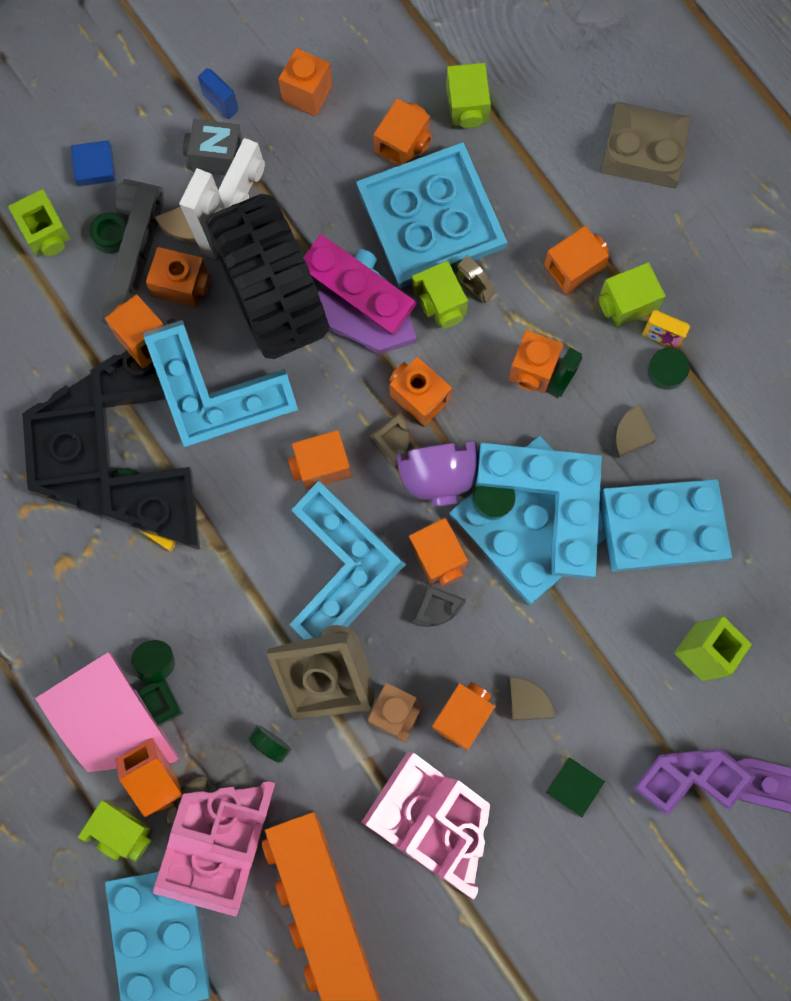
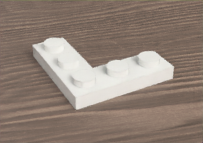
(204, 198)

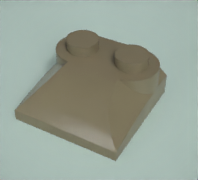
(645, 145)
(323, 674)

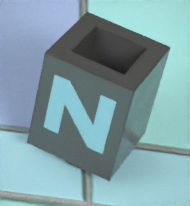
(212, 145)

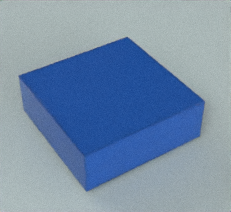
(218, 93)
(93, 163)

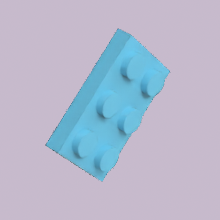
(664, 525)
(156, 943)

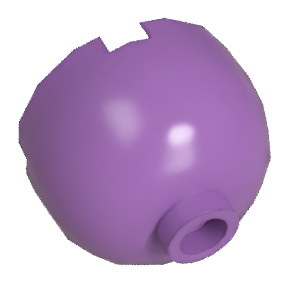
(439, 472)

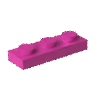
(358, 285)

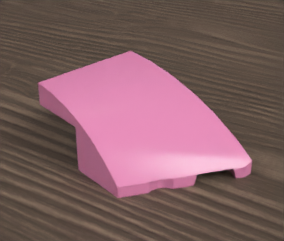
(101, 715)
(432, 821)
(213, 847)

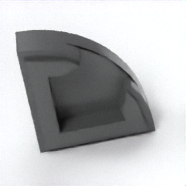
(437, 607)

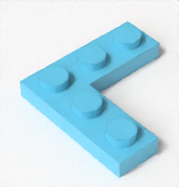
(206, 415)
(570, 477)
(366, 559)

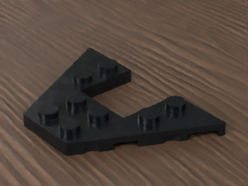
(71, 455)

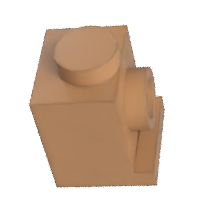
(395, 712)

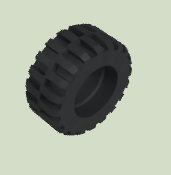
(268, 275)

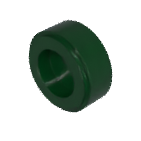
(108, 231)
(668, 368)
(493, 502)
(153, 661)
(269, 744)

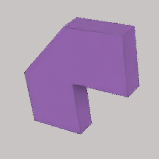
(351, 323)
(711, 770)

